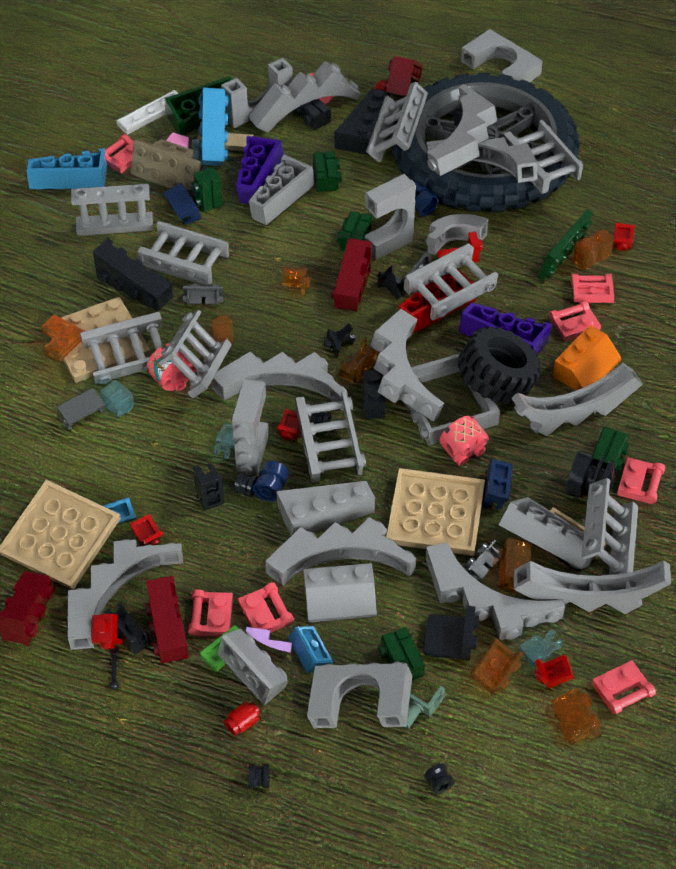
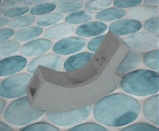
(455, 228)

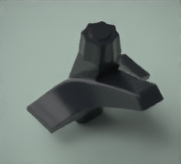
(390, 281)
(339, 338)

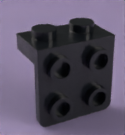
(451, 635)

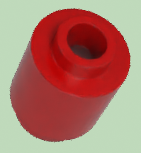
(242, 718)

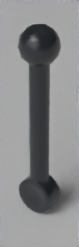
(114, 684)

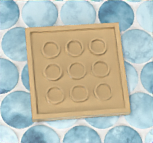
(81, 360)
(436, 510)
(59, 534)

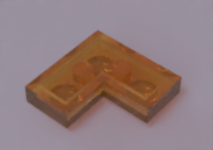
(64, 335)

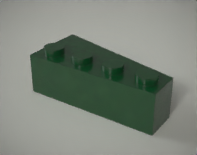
(184, 107)

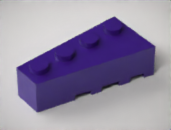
(258, 162)
(480, 316)

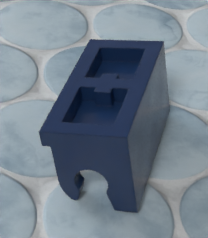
(182, 204)
(497, 483)

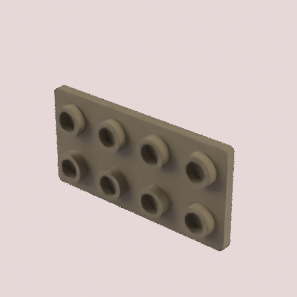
(164, 163)

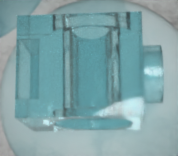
(117, 398)

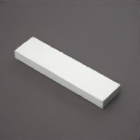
(144, 115)

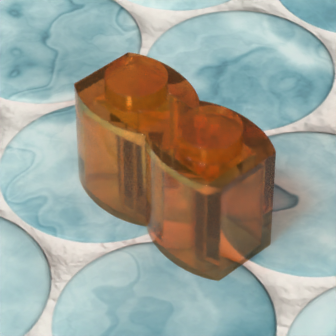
(593, 249)

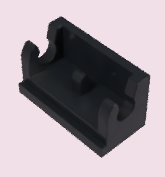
(208, 487)
(129, 631)

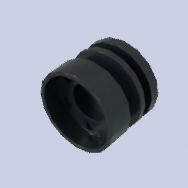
(585, 473)

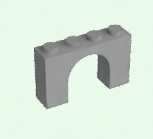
(492, 46)
(239, 107)
(399, 230)
(248, 431)
(334, 681)

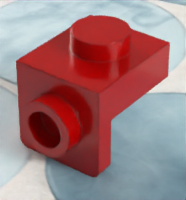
(623, 236)
(289, 426)
(146, 531)
(105, 631)
(554, 671)

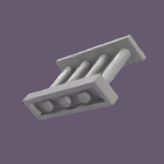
(407, 122)
(552, 143)
(112, 223)
(448, 265)
(178, 267)
(112, 334)
(212, 360)
(313, 448)
(623, 525)

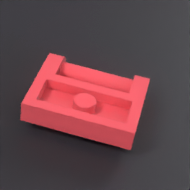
(123, 159)
(592, 288)
(573, 327)
(633, 479)
(258, 612)
(218, 613)
(620, 681)

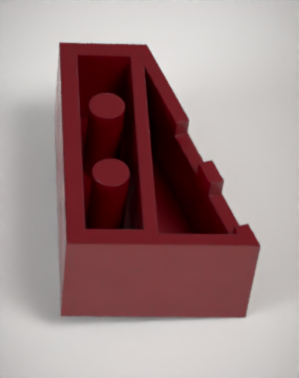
(402, 74)
(352, 275)
(25, 608)
(167, 620)

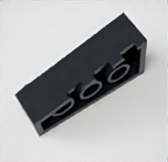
(358, 127)
(131, 276)

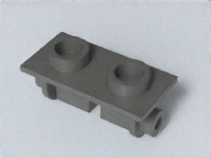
(212, 293)
(487, 555)

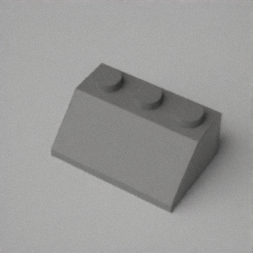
(340, 592)
(252, 665)

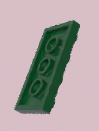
(565, 245)

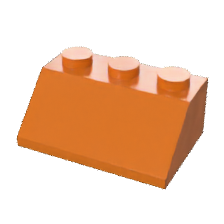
(586, 359)

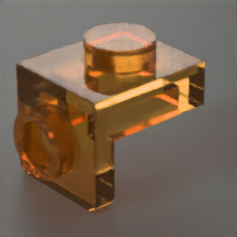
(296, 278)
(223, 329)

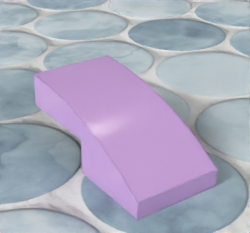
(264, 635)

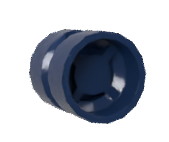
(425, 200)
(271, 479)

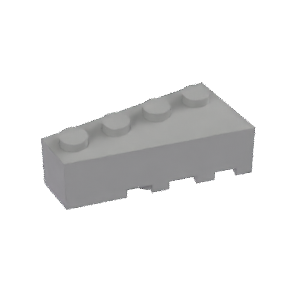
(281, 189)
(323, 505)
(545, 530)

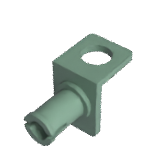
(417, 706)

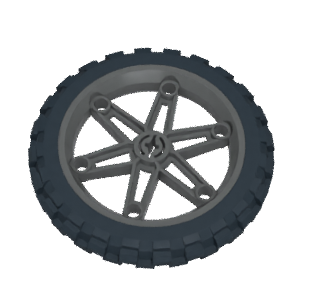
(494, 188)

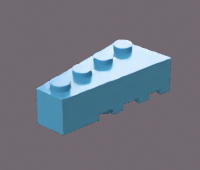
(212, 127)
(68, 171)

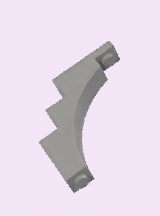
(472, 130)

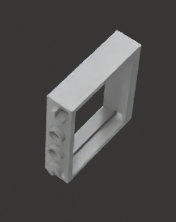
(438, 369)

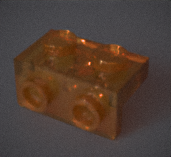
(496, 667)
(576, 715)

